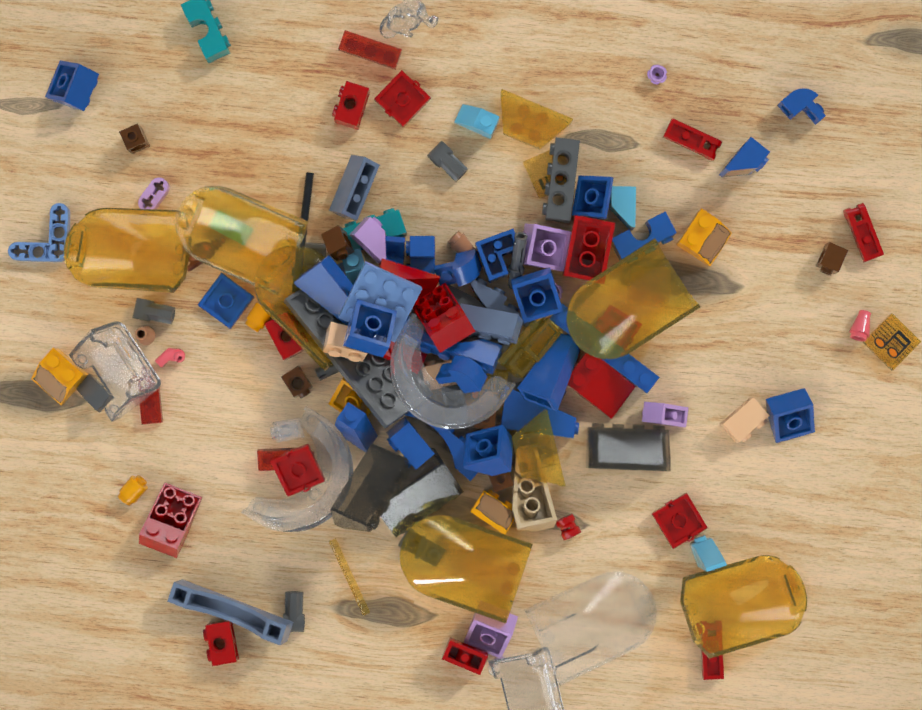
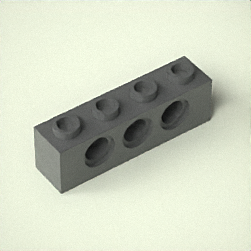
(569, 149)

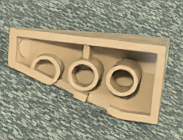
(532, 504)

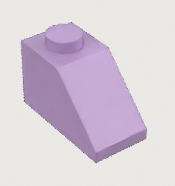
(371, 238)
(665, 414)

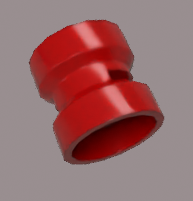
(565, 522)

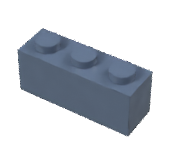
(354, 187)
(493, 324)

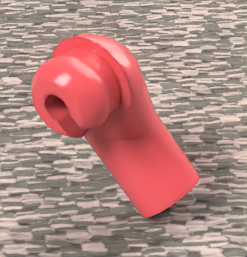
(170, 354)

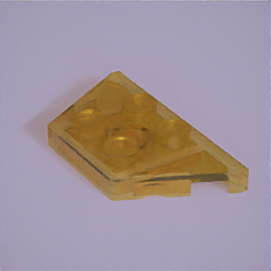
(530, 121)
(537, 451)

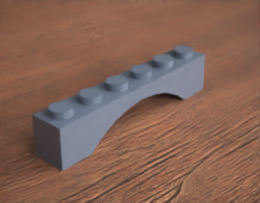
(210, 602)

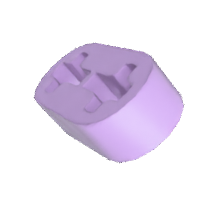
(149, 192)

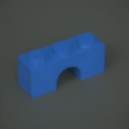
(659, 228)

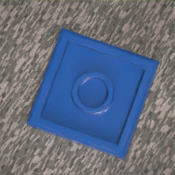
(226, 301)

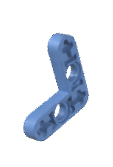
(48, 248)

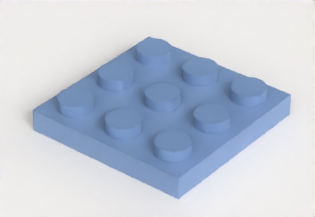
(384, 290)

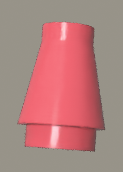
(861, 327)

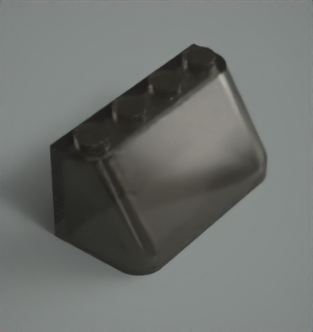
(628, 448)
(370, 490)
(421, 495)

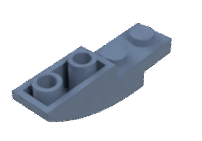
(493, 298)

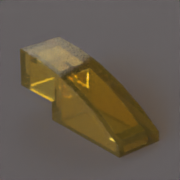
(533, 348)

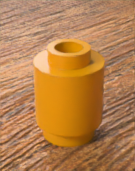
(257, 318)
(132, 490)

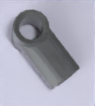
(443, 157)
(148, 310)
(294, 610)

